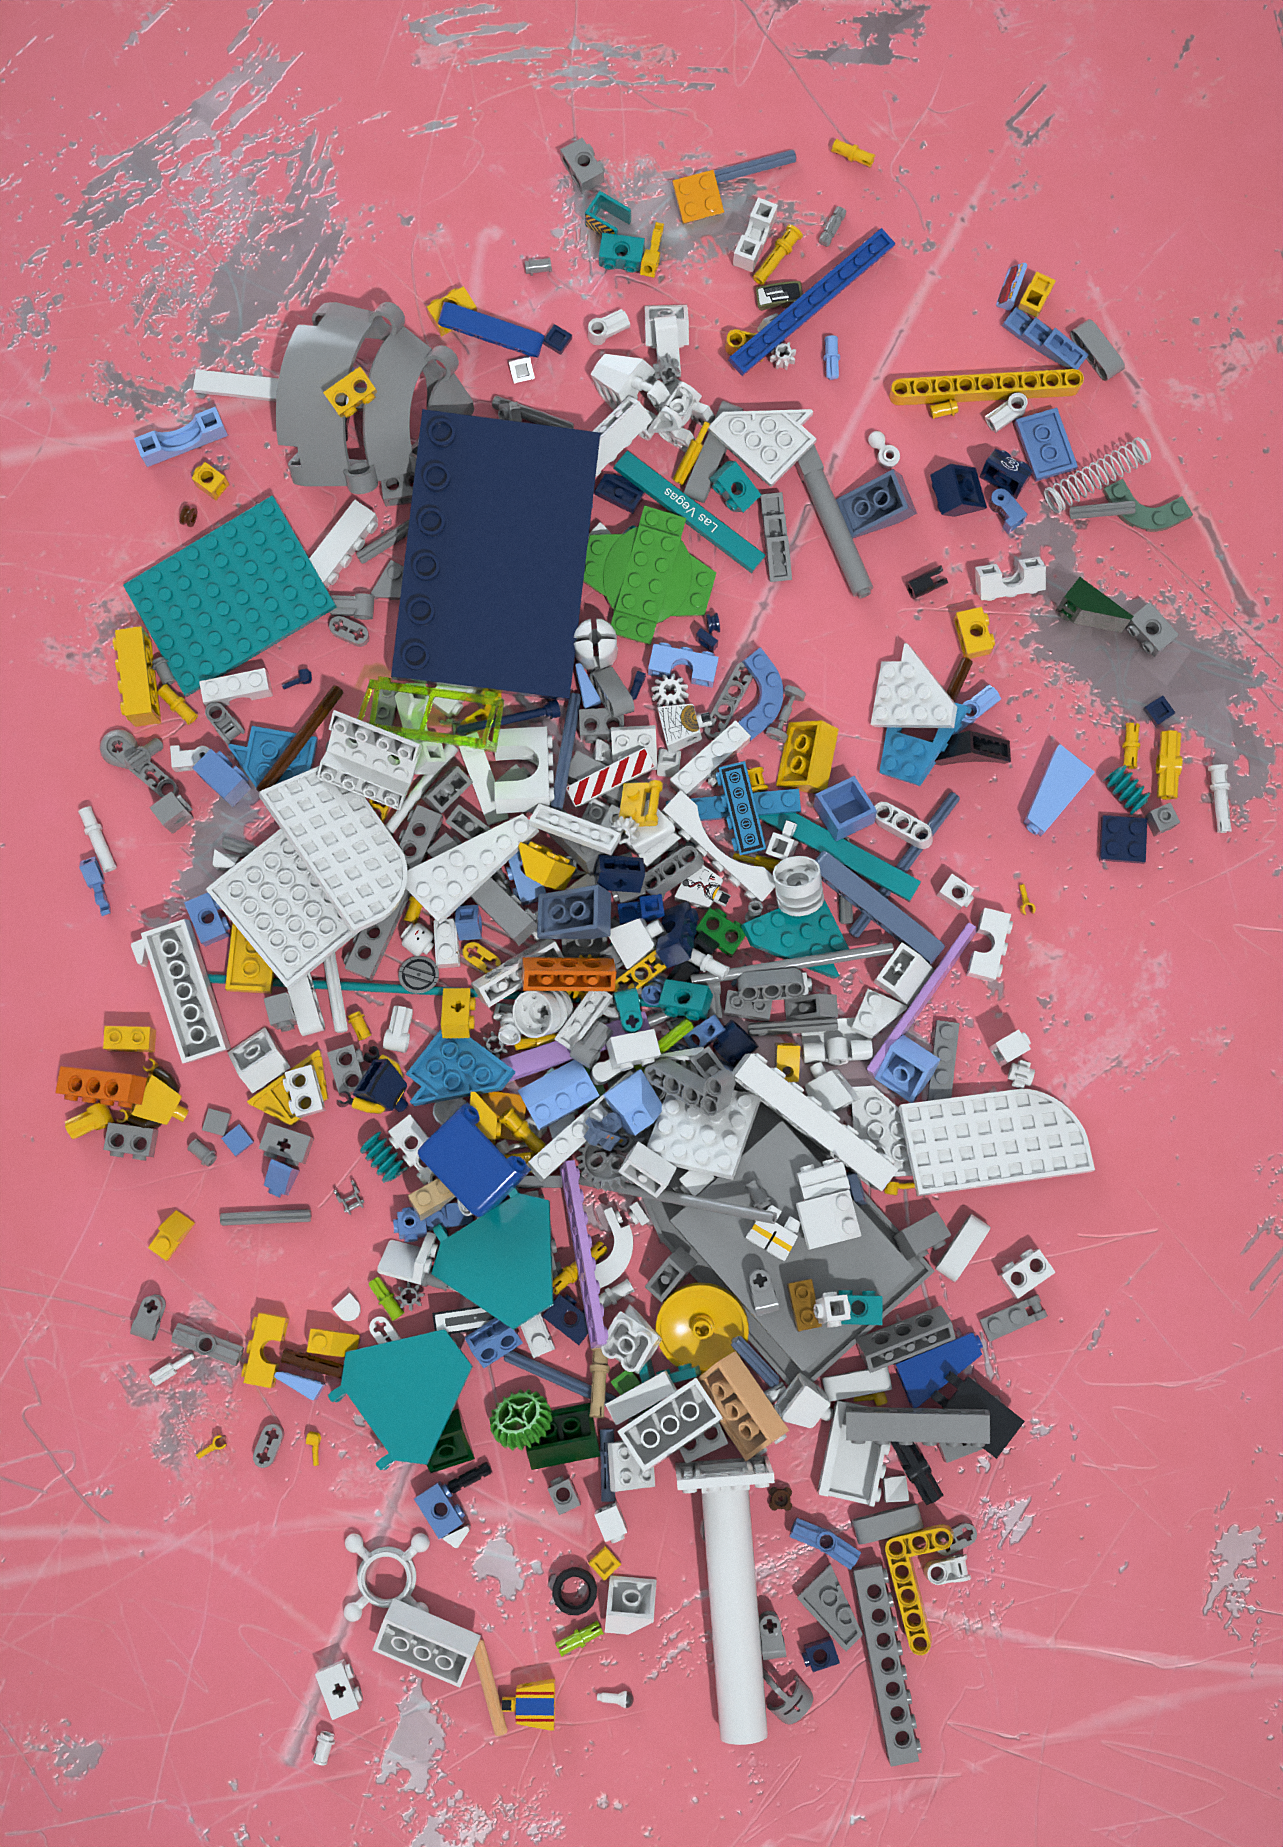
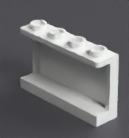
(849, 1468)

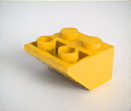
(545, 866)

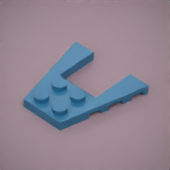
(913, 758)

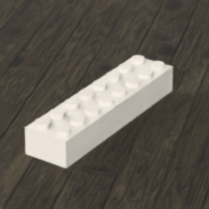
(814, 1122)

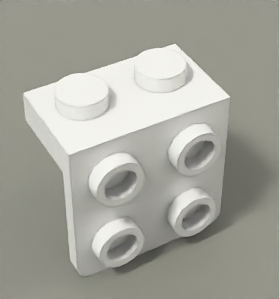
(408, 1261)

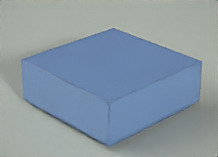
(237, 1140)

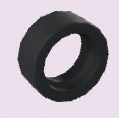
(587, 1604)

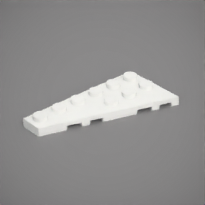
(457, 873)

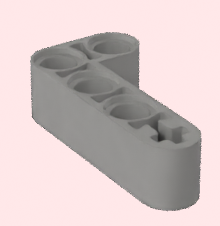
(703, 1094)

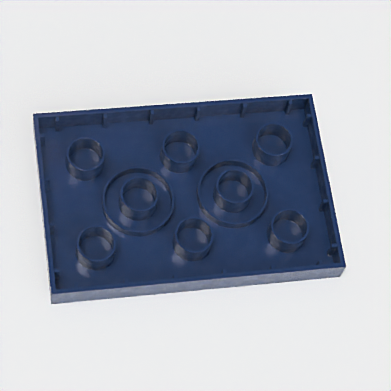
(495, 555)

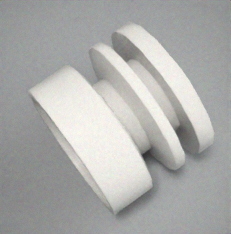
(798, 885)
(541, 1012)

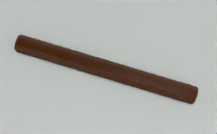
(301, 738)

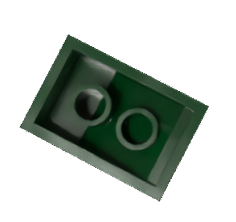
(1092, 608)

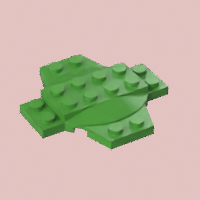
(648, 575)

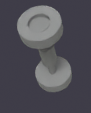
(794, 694)

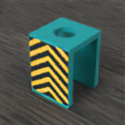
(610, 205)

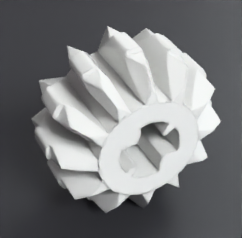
(669, 684)

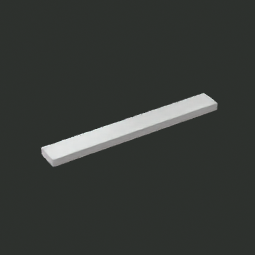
(242, 386)

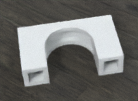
(525, 794)

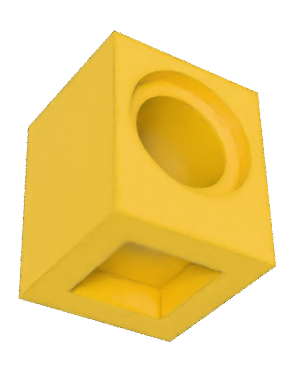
(216, 486)

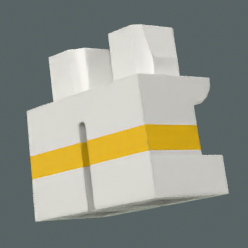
(783, 1239)

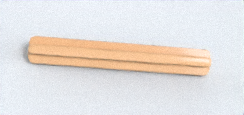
(490, 1689)

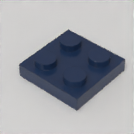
(1123, 839)

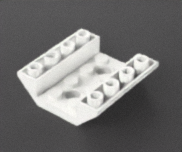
(368, 764)

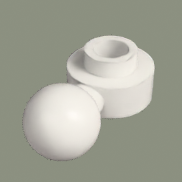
(877, 441)

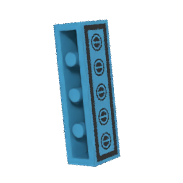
(742, 808)

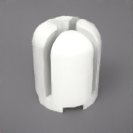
(603, 637)

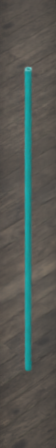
(389, 988)

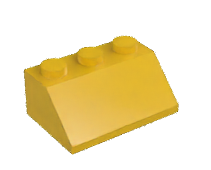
(807, 756)

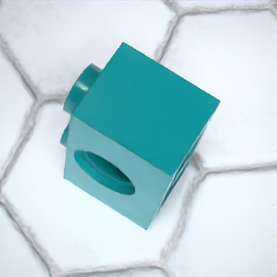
(613, 244)
(745, 492)
(676, 992)
(872, 1308)

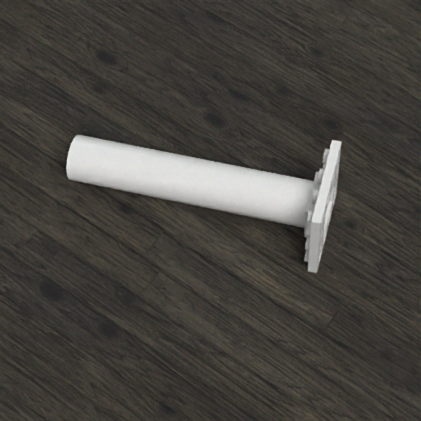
(732, 1589)

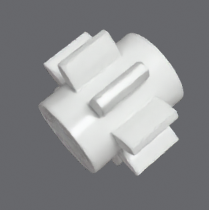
(787, 359)
(627, 828)
(1021, 1074)

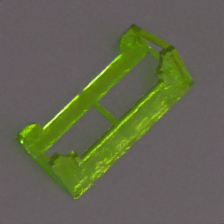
(489, 698)

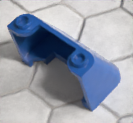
(471, 1163)

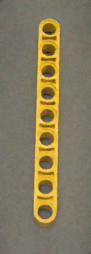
(994, 381)

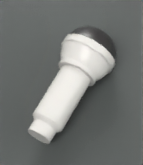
(624, 1699)

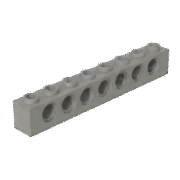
(368, 967)
(907, 1750)

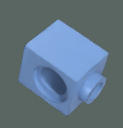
(468, 922)

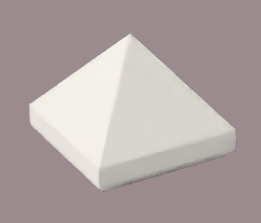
(602, 752)
(502, 1009)

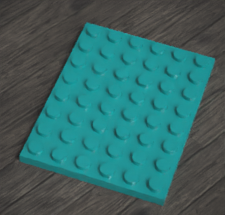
(229, 595)

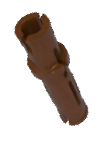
(312, 1363)

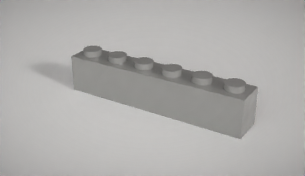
(494, 900)
(918, 1425)

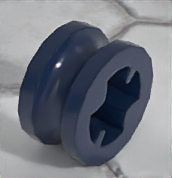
(713, 623)

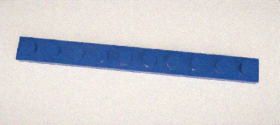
(811, 302)

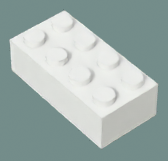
(670, 1425)
(426, 1642)

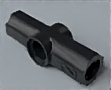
(918, 1472)

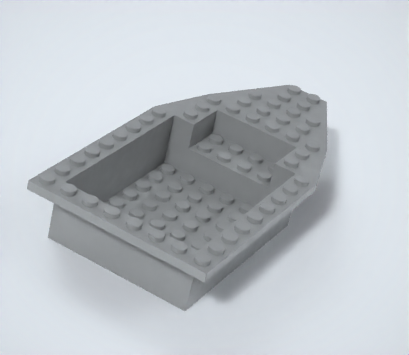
(727, 1258)

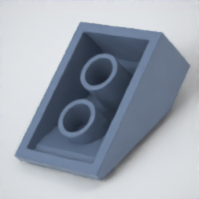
(876, 504)
(575, 914)

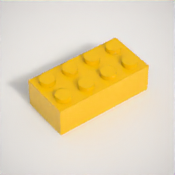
(137, 677)

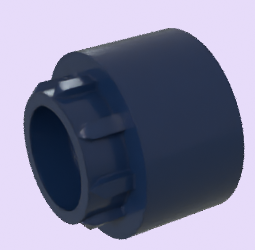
(734, 1043)

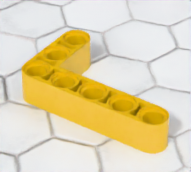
(910, 1581)

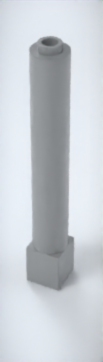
(812, 474)

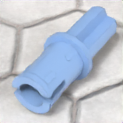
(831, 357)

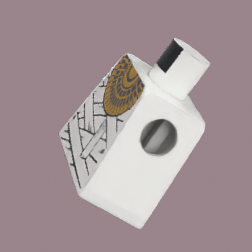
(682, 725)

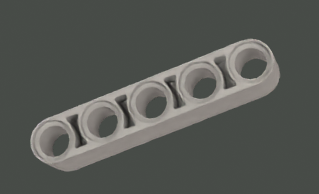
(708, 461)

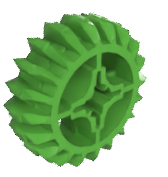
(520, 1419)

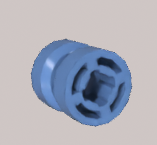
(652, 990)

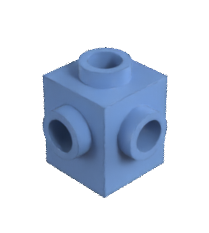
(412, 1232)

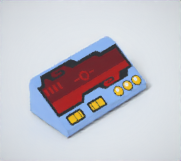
(1011, 286)

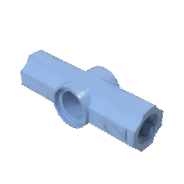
(980, 704)

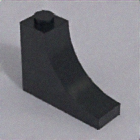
(974, 747)

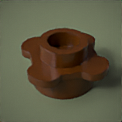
(785, 1503)

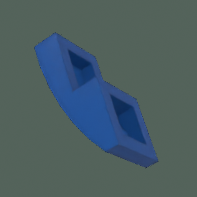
(648, 908)

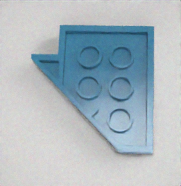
(266, 747)
(455, 1069)

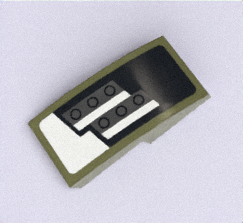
(778, 294)

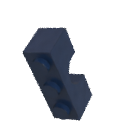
(681, 926)

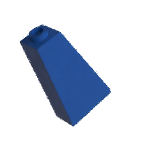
(926, 1371)

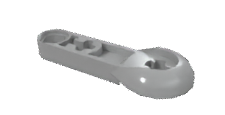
(129, 747)

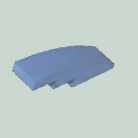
(1044, 340)

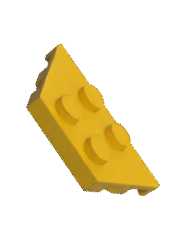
(275, 1099)

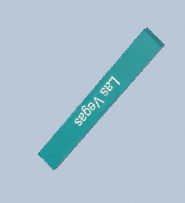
(696, 516)

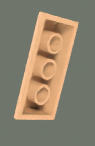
(743, 1405)

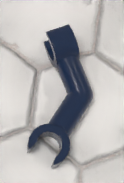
(638, 682)

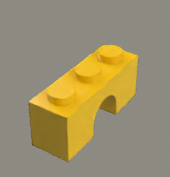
(258, 1369)

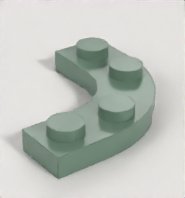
(1145, 517)

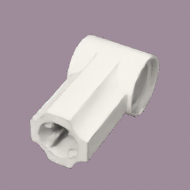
(608, 325)
(1006, 413)
(398, 1034)

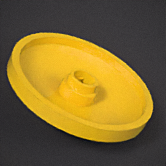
(700, 1324)

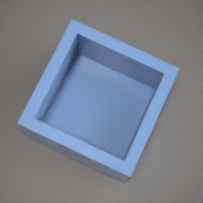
(218, 774)
(845, 808)

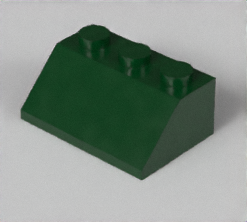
(569, 1439)

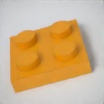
(698, 196)

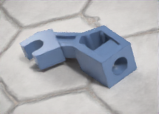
(94, 879)

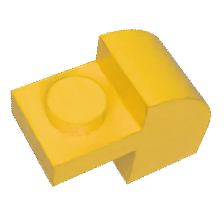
(1036, 294)

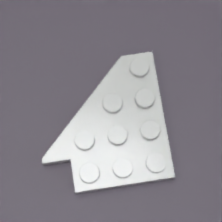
(765, 439)
(911, 696)
(881, 1124)

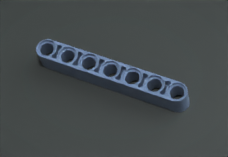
(878, 908)

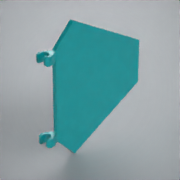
(502, 1259)
(406, 1392)

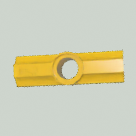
(1169, 765)

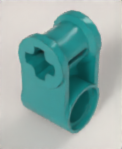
(628, 1006)

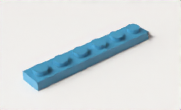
(766, 803)

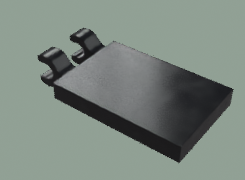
(971, 1395)

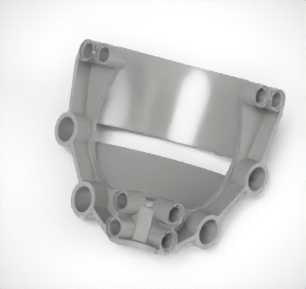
(326, 354)

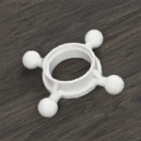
(354, 1544)

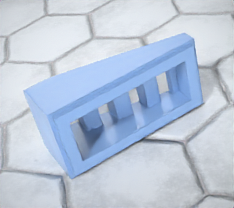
(588, 693)
(306, 1386)

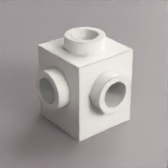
(832, 1309)

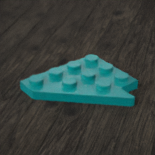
(797, 936)

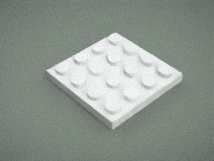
(703, 1141)

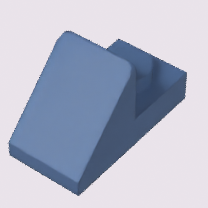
(448, 1217)

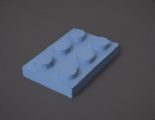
(1046, 444)

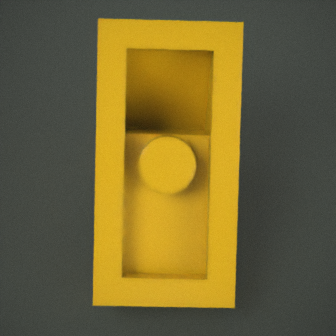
(171, 1235)

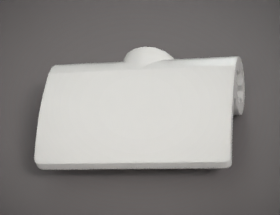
(836, 1046)

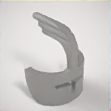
(784, 1711)

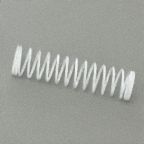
(1137, 452)

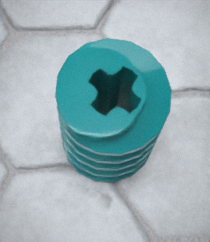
(1127, 789)
(382, 1158)

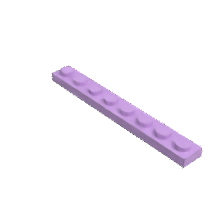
(585, 1262)

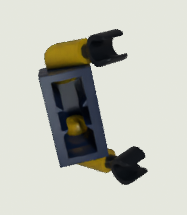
(380, 1087)

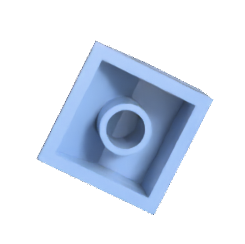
(907, 1068)

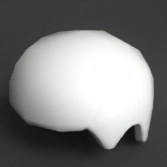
(445, 1109)

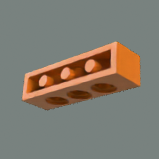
(568, 974)
(101, 1086)

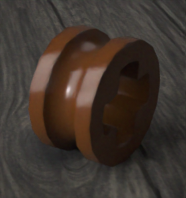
(188, 516)

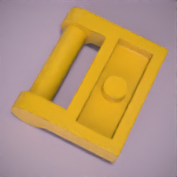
(634, 801)

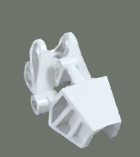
(675, 401)

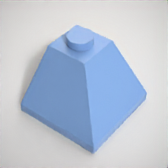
(634, 1102)

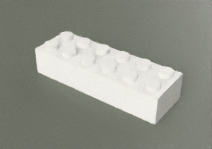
(185, 991)

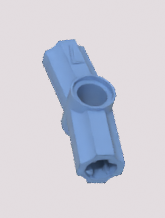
(838, 1549)

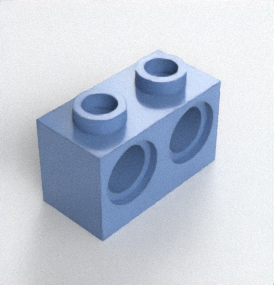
(492, 1341)

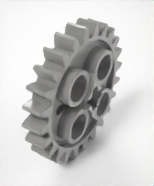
(607, 1173)

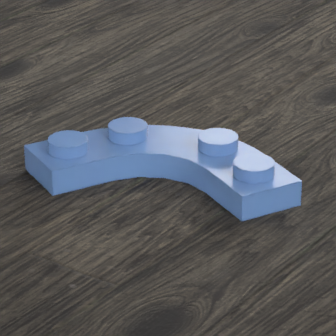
(770, 693)

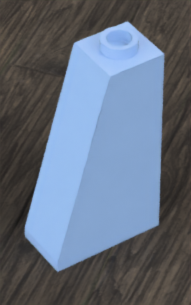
(1059, 785)

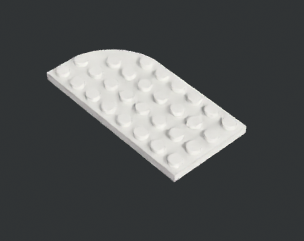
(341, 846)
(992, 1140)

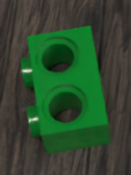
(725, 927)

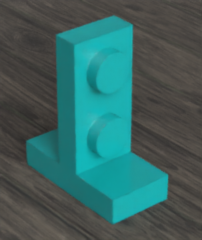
(685, 1372)

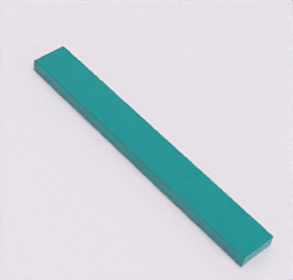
(848, 854)

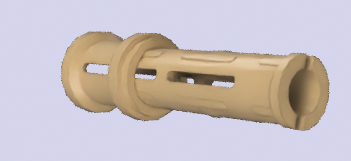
(599, 1370)

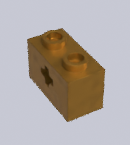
(802, 1302)

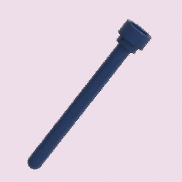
(550, 709)

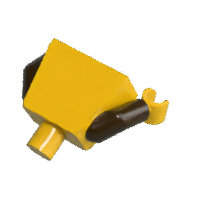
(159, 1101)

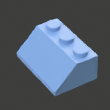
(558, 1094)

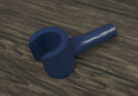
(305, 677)

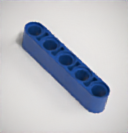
(491, 329)

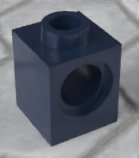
(831, 1655)

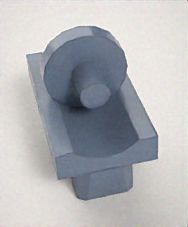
(605, 1131)

